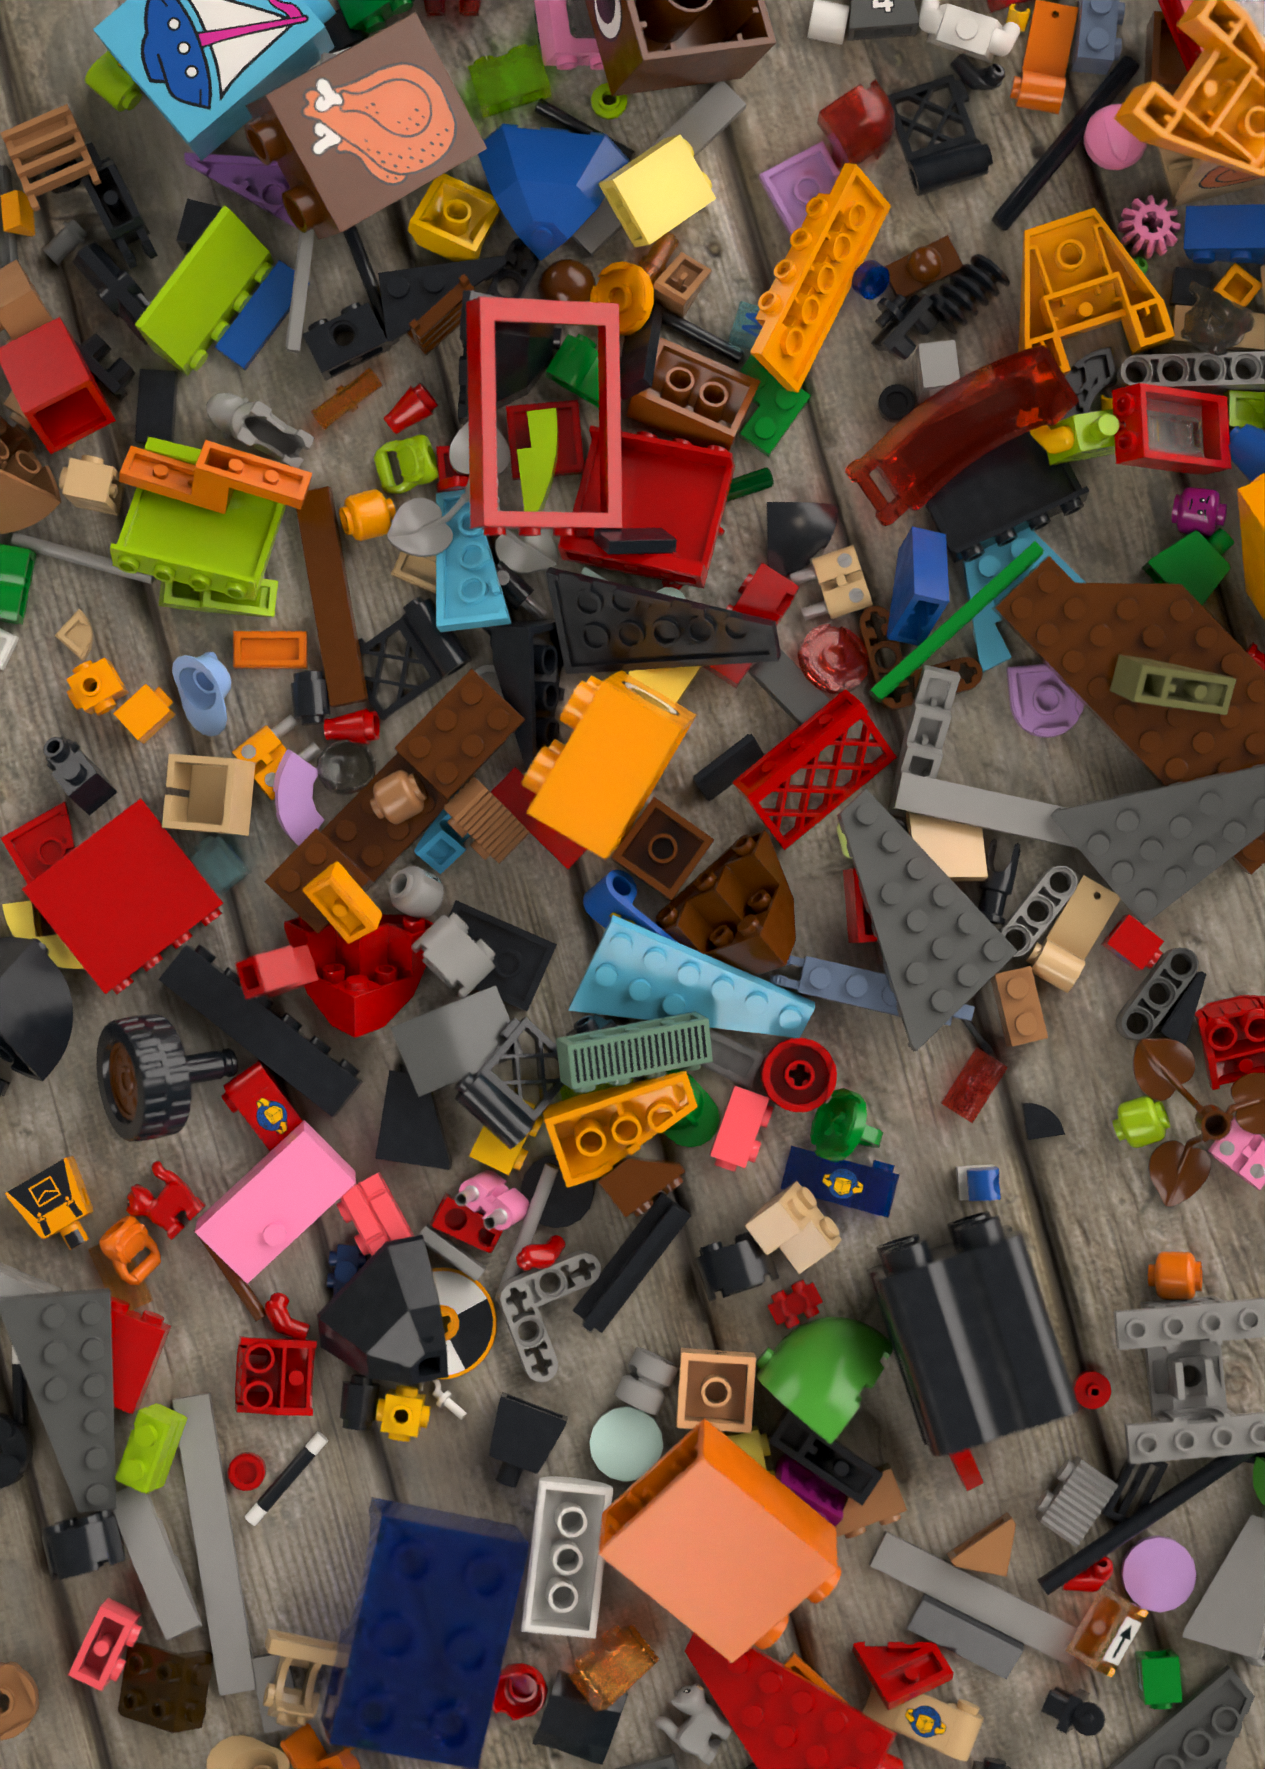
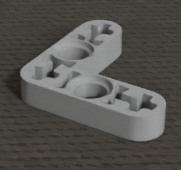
(535, 1297)

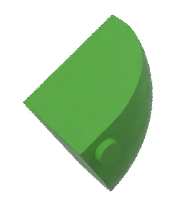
(823, 1370)

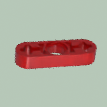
(966, 1469)

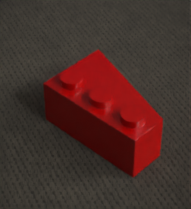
(763, 596)

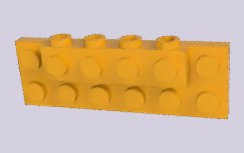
(817, 275)

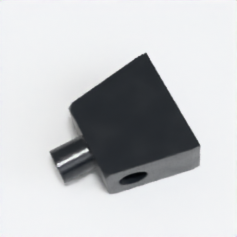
(523, 1437)

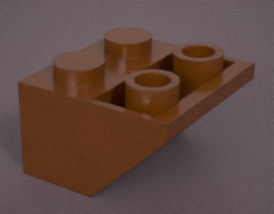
(637, 1180)

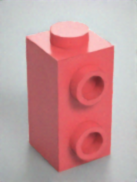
(738, 1129)

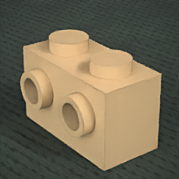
(92, 485)

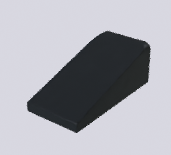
(1179, 1018)

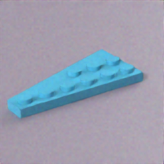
(657, 978)

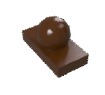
(924, 267)

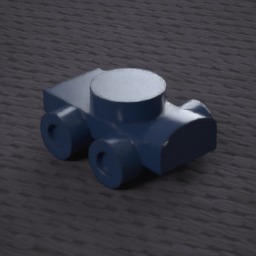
(347, 1261)

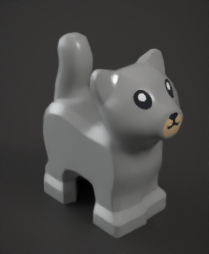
(703, 1722)

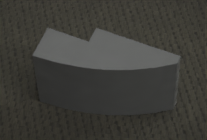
(452, 1040)

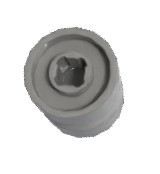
(646, 1381)

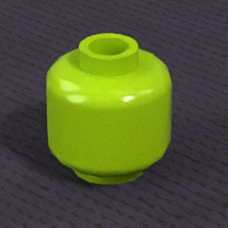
(1141, 1121)

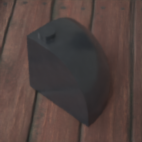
(33, 1008)

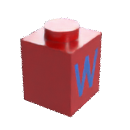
(1134, 943)

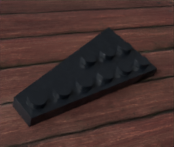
(630, 628)

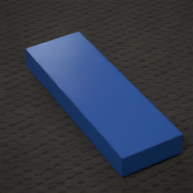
(259, 317)

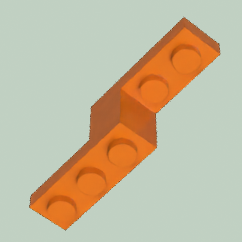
(215, 477)

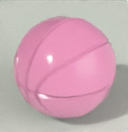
(1109, 142)

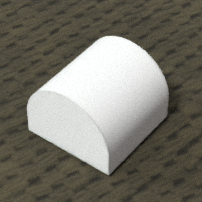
(828, 21)

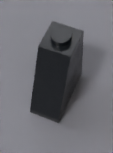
(411, 1125)

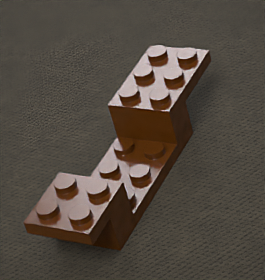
(444, 754)

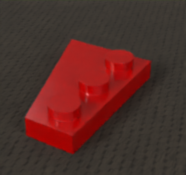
(41, 842)

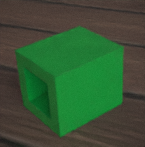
(1158, 1678)

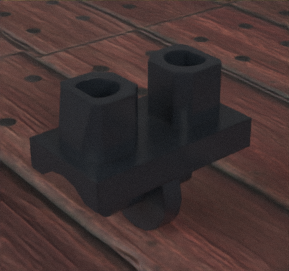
(913, 313)
(113, 378)
(1074, 1711)

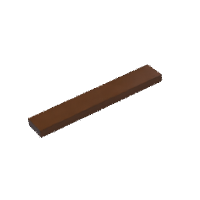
(331, 599)

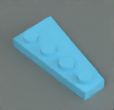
(466, 575)

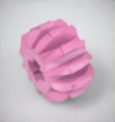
(1159, 220)

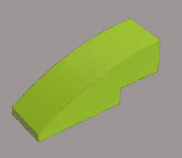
(539, 462)
(185, 597)

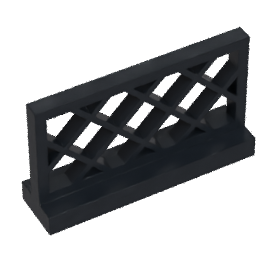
(631, 1263)

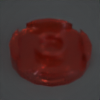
(833, 659)

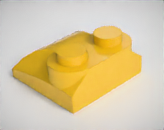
(454, 219)

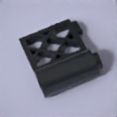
(952, 159)
(437, 651)
(497, 1104)

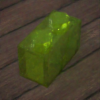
(509, 80)

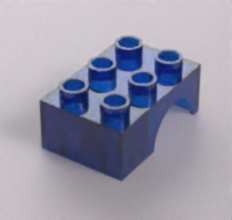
(426, 1635)

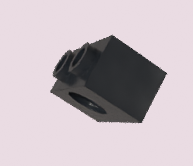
(336, 359)

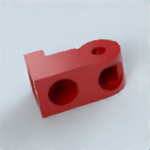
(464, 1224)

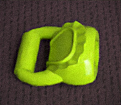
(415, 460)

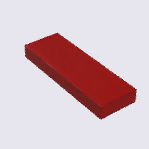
(518, 801)

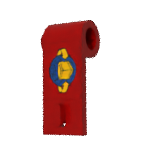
(261, 1104)

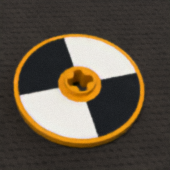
(472, 1320)

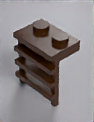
(440, 319)

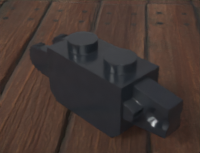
(117, 208)

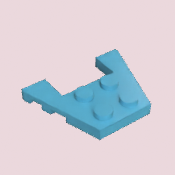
(979, 572)

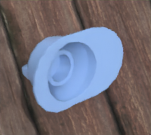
(202, 690)

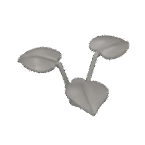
(423, 531)

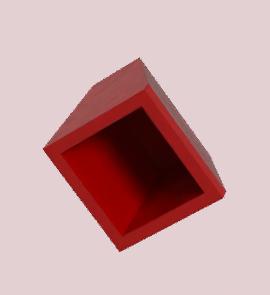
(54, 386)

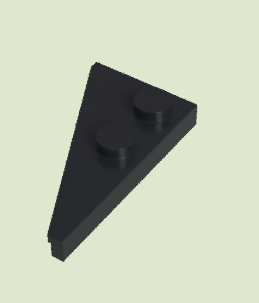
(414, 291)

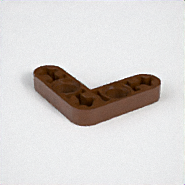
(879, 673)

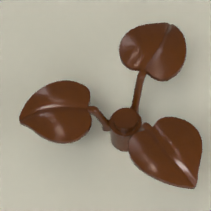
(1177, 1169)

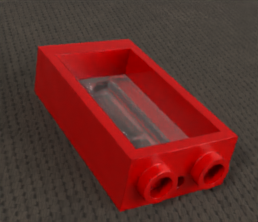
(1171, 429)

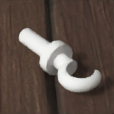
(444, 1400)

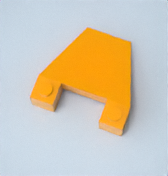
(1221, 100)
(1083, 280)

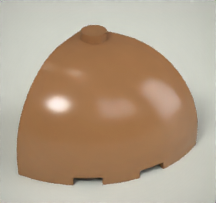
(26, 487)

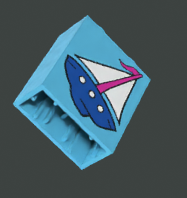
(214, 56)

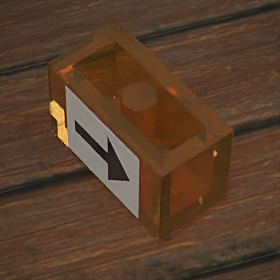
(1106, 1631)

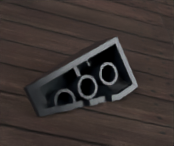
(529, 674)

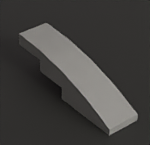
(926, 727)
(156, 1563)

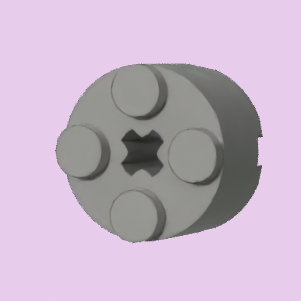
(454, 954)

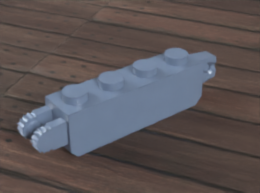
(848, 986)

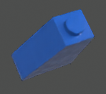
(919, 586)

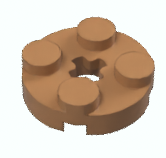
(23, 1699)

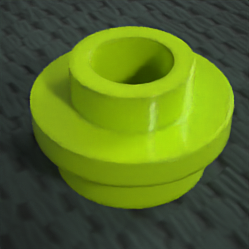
(605, 111)

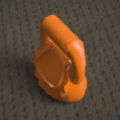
(123, 1242)

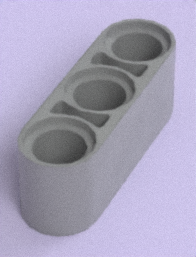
(1048, 898)

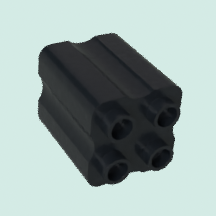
(971, 1335)

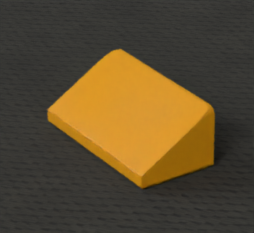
(343, 903)

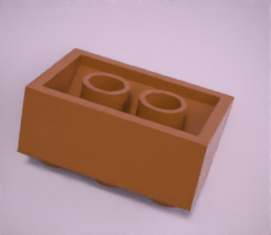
(694, 398)

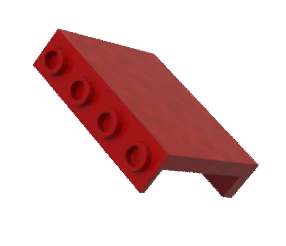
(665, 488)
(124, 897)

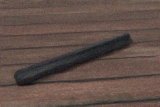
(1064, 144)

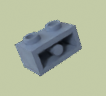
(1095, 35)

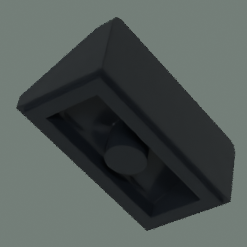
(727, 767)

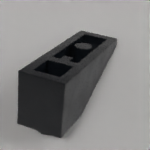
(829, 1461)

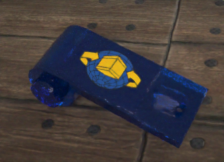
(843, 1181)

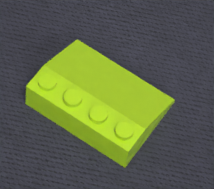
(205, 292)

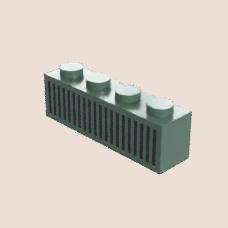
(634, 1051)

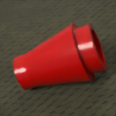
(411, 408)
(355, 726)

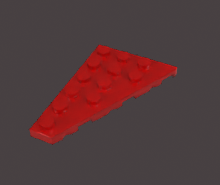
(787, 1717)

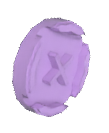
(1158, 1573)

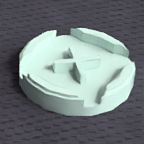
(625, 1443)

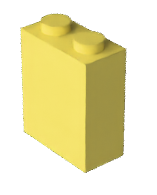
(657, 190)

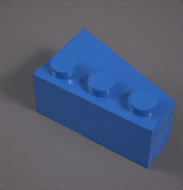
(1225, 233)

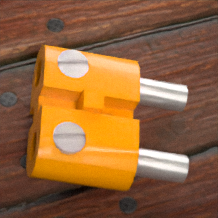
(267, 751)

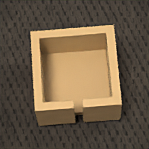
(217, 798)

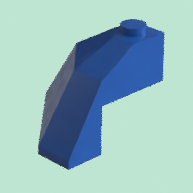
(548, 180)

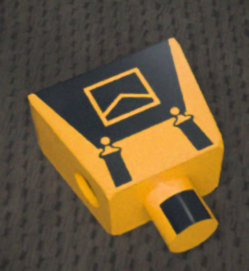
(55, 1202)

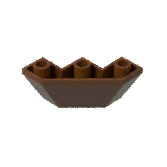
(737, 909)

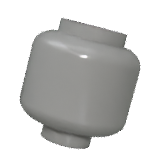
(416, 892)

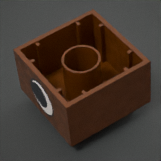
(678, 41)

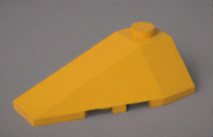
(608, 1124)

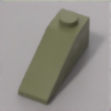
(1171, 685)

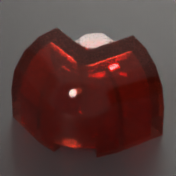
(858, 124)

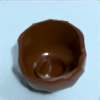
(566, 281)

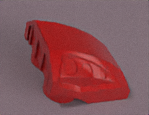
(1232, 1038)
(276, 1381)

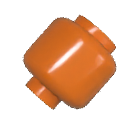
(1175, 1275)

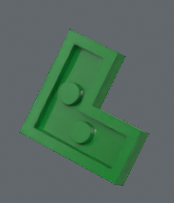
(775, 411)

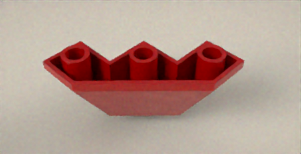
(364, 980)

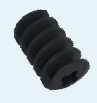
(966, 290)

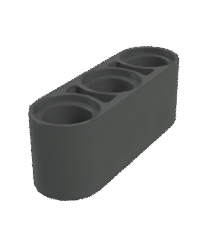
(789, 688)
(1173, 987)

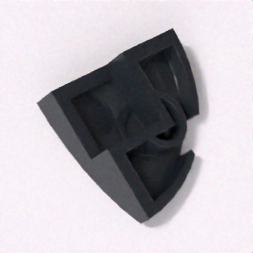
(797, 533)

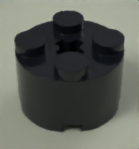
(734, 1266)
(82, 1544)

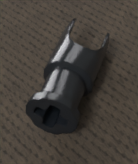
(997, 885)

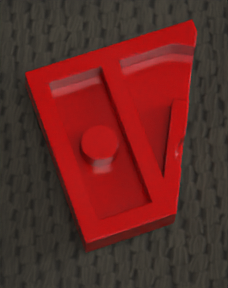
(903, 1669)

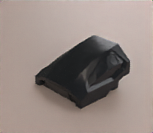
(574, 1725)

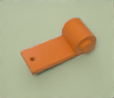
(1045, 58)

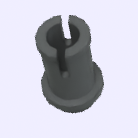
(65, 241)

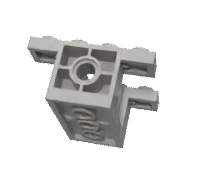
(1193, 1416)

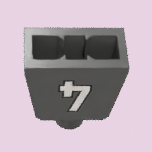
(881, 19)

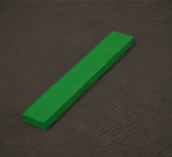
(956, 622)

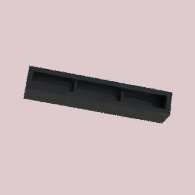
(262, 1030)

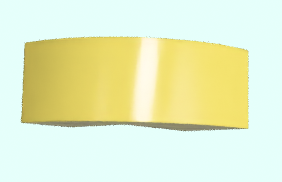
(25, 922)

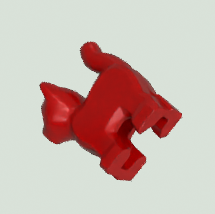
(171, 1201)

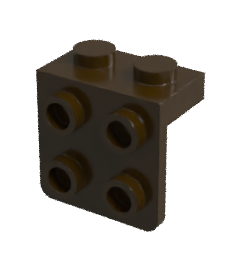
(165, 1687)

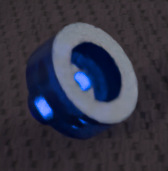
(870, 279)

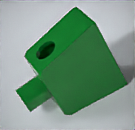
(1193, 563)

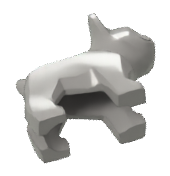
(257, 427)

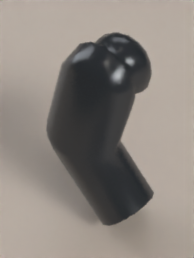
(978, 78)

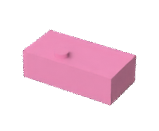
(275, 1202)

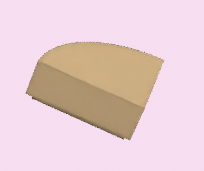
(77, 634)

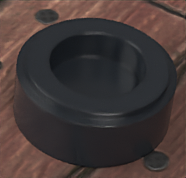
(896, 402)

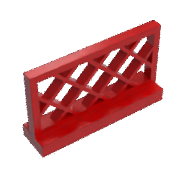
(802, 750)

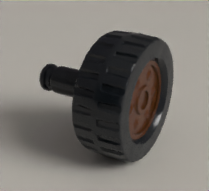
(149, 1076)

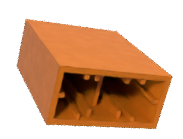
(720, 1543)

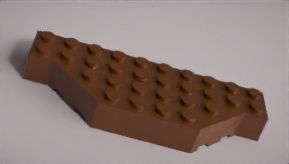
(1086, 627)

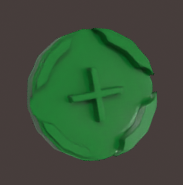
(842, 1126)

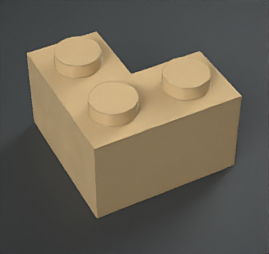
(794, 1226)

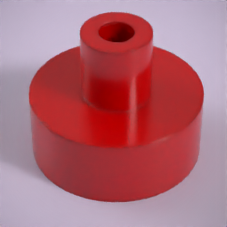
(1085, 1383)

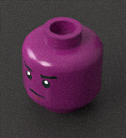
(1199, 511)

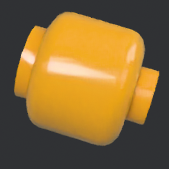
(367, 515)

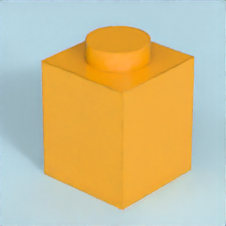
(146, 712)

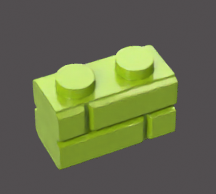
(151, 1448)

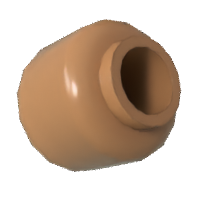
(398, 796)

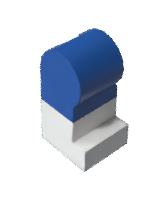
(978, 1182)

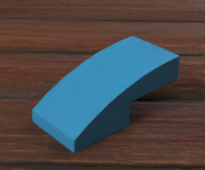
(441, 844)

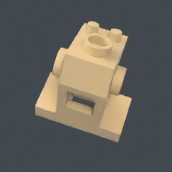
(296, 1705)

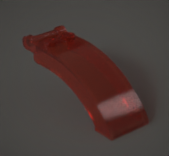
(962, 426)

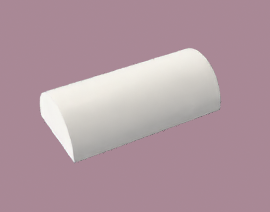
(564, 1557)

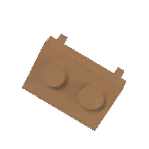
(45, 144)

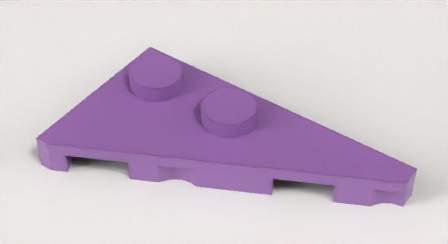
(247, 178)

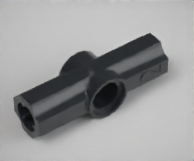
(113, 285)

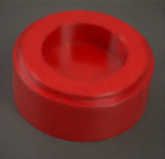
(247, 1471)

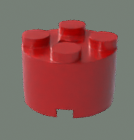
(810, 1092)

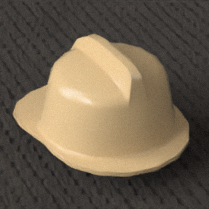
(246, 1753)

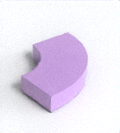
(294, 797)

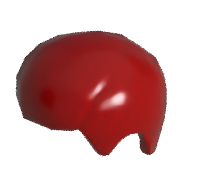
(520, 1691)

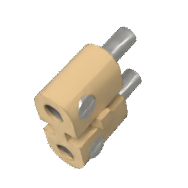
(840, 582)

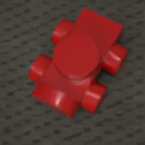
(787, 1307)

